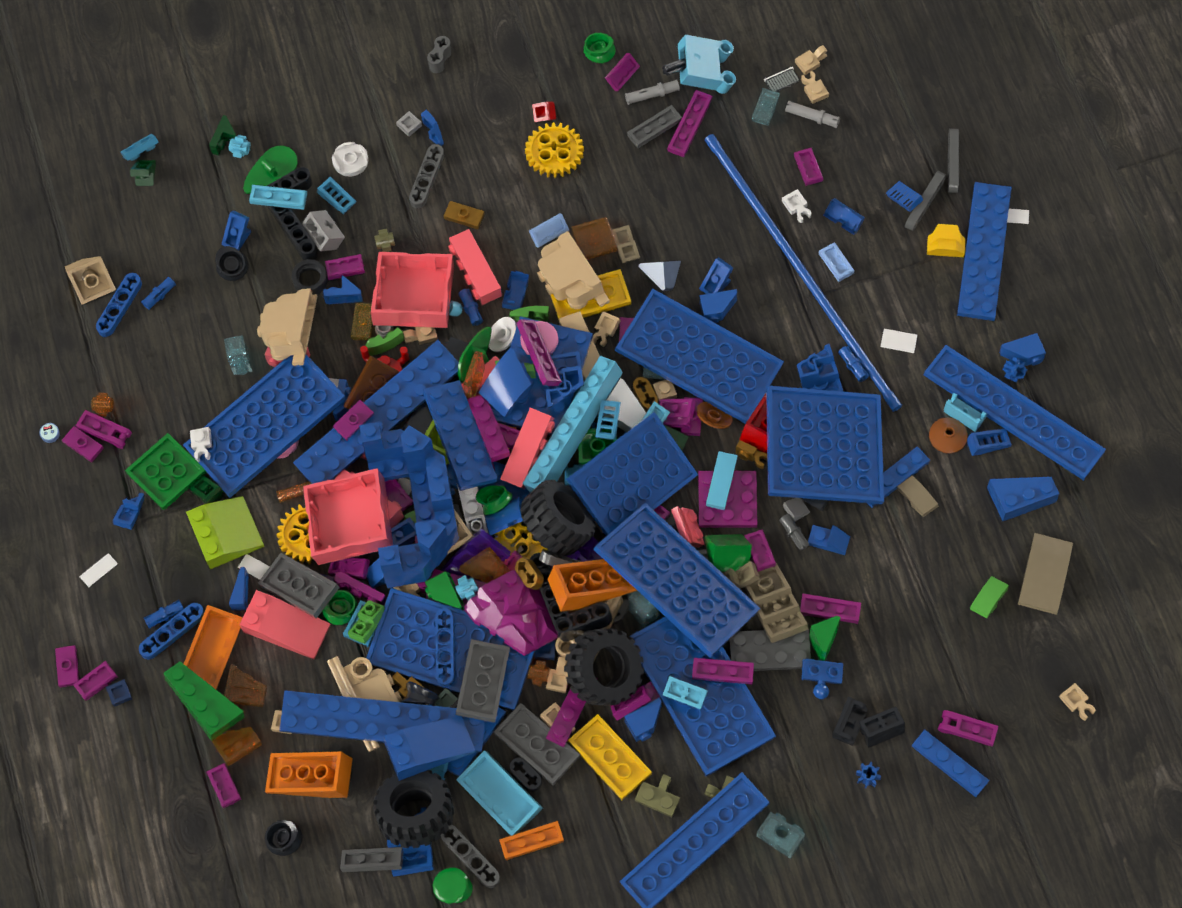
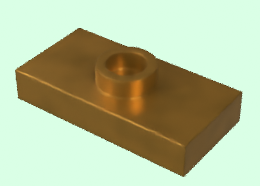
(464, 215)

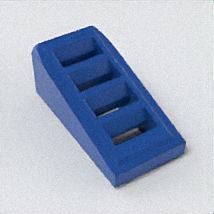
(977, 446)
(239, 596)

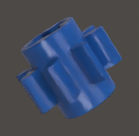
(1014, 369)
(868, 781)

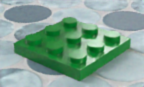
(165, 471)

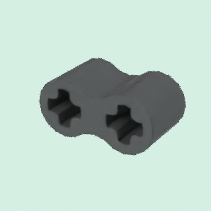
(439, 54)

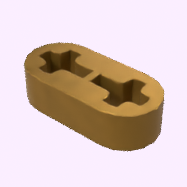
(649, 392)
(526, 576)

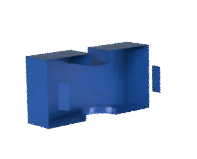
(841, 213)
(515, 296)

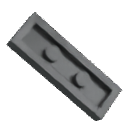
(654, 126)
(372, 859)

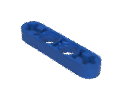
(115, 303)
(174, 634)
(445, 647)

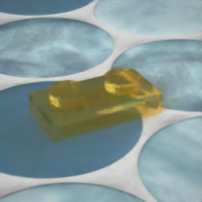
(362, 322)

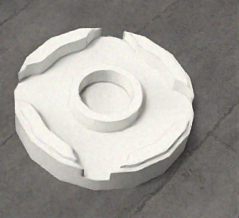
(350, 159)

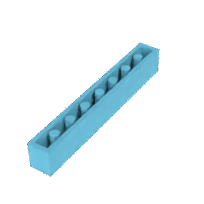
(574, 423)

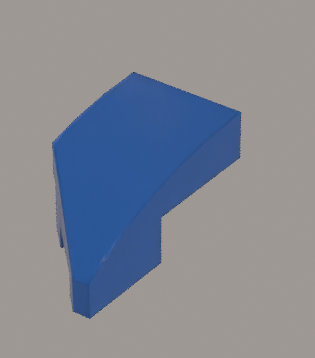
(434, 132)
(128, 512)

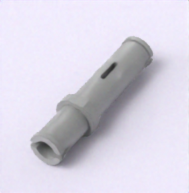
(654, 91)
(806, 112)

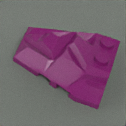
(513, 613)

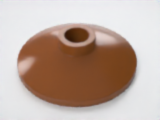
(713, 416)
(944, 442)

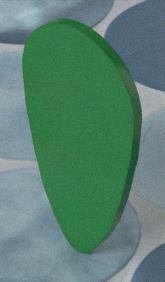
(270, 167)
(478, 343)

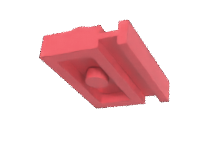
(687, 526)

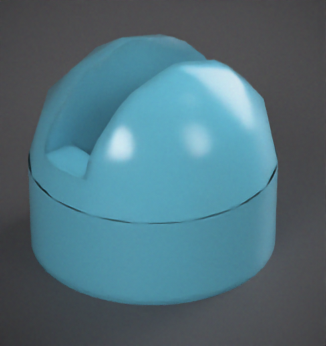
(455, 308)

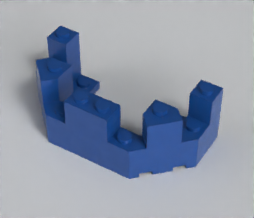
(412, 455)

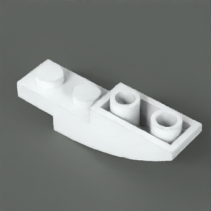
(472, 510)

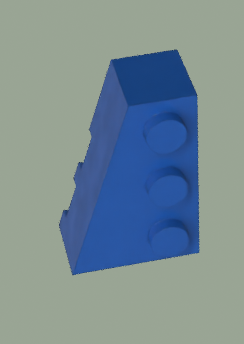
(1021, 495)

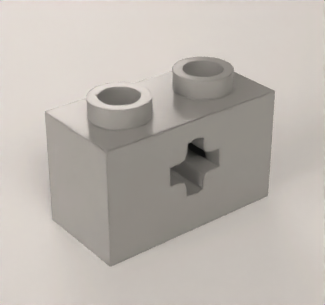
(323, 230)

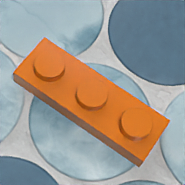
(531, 840)

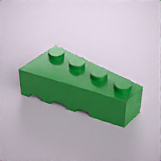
(204, 702)

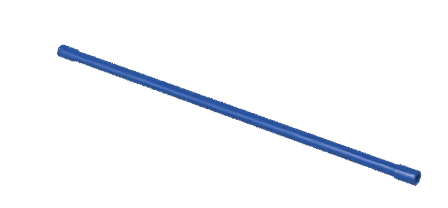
(888, 395)

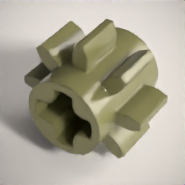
(384, 240)

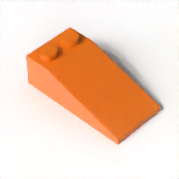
(586, 583)
(309, 774)

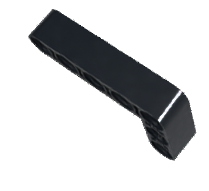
(287, 215)
(571, 620)

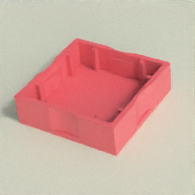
(412, 290)
(347, 516)

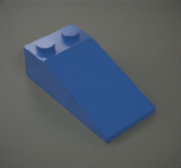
(428, 746)

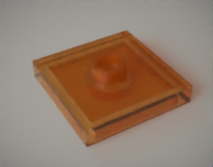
(595, 238)
(474, 375)

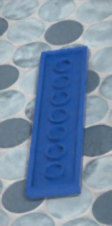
(984, 251)
(694, 842)

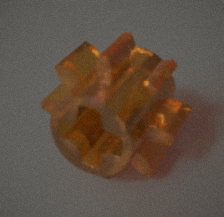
(102, 404)
(538, 673)

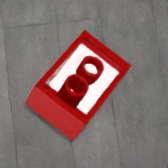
(756, 427)

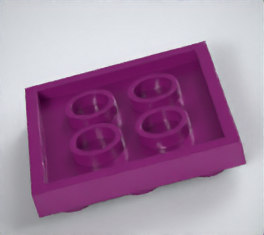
(740, 505)

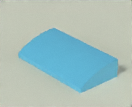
(499, 793)

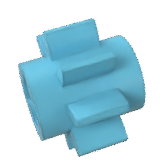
(239, 146)
(466, 587)

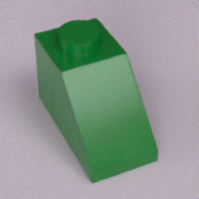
(443, 590)

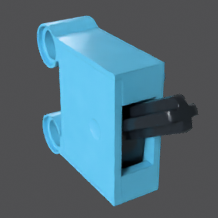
(700, 63)

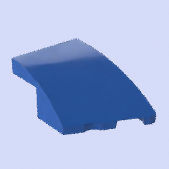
(820, 371)
(570, 372)
(507, 383)
(506, 517)
(414, 859)

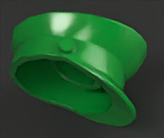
(599, 48)
(493, 499)
(340, 608)
(452, 886)

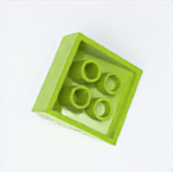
(224, 530)

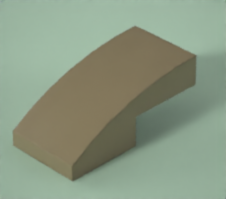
(626, 245)
(918, 496)
(743, 576)

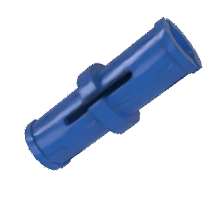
(167, 284)
(470, 307)
(853, 364)
(163, 614)

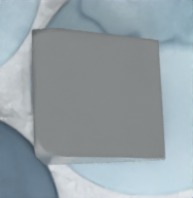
(796, 508)

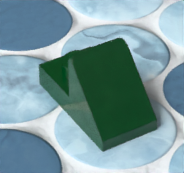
(222, 134)
(144, 172)
(206, 490)

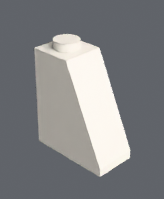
(630, 410)

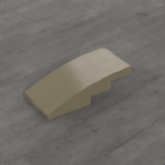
(1045, 573)
(779, 608)

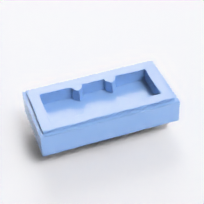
(549, 230)
(836, 262)

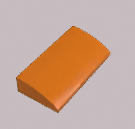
(213, 644)

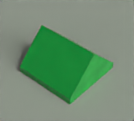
(591, 446)
(728, 551)
(823, 635)

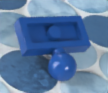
(823, 673)

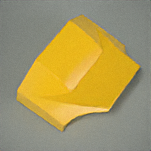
(946, 241)

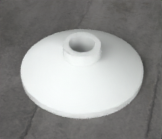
(502, 334)

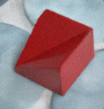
(544, 111)

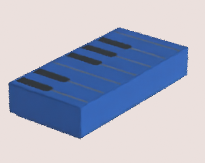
(904, 196)

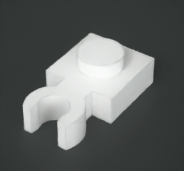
(796, 204)
(200, 442)

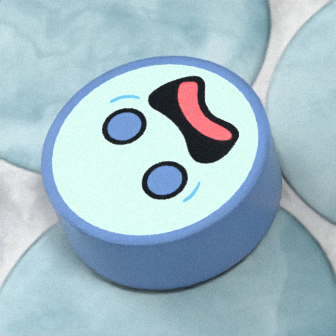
(49, 432)

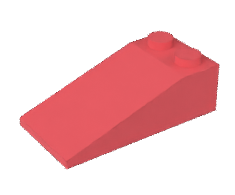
(284, 625)

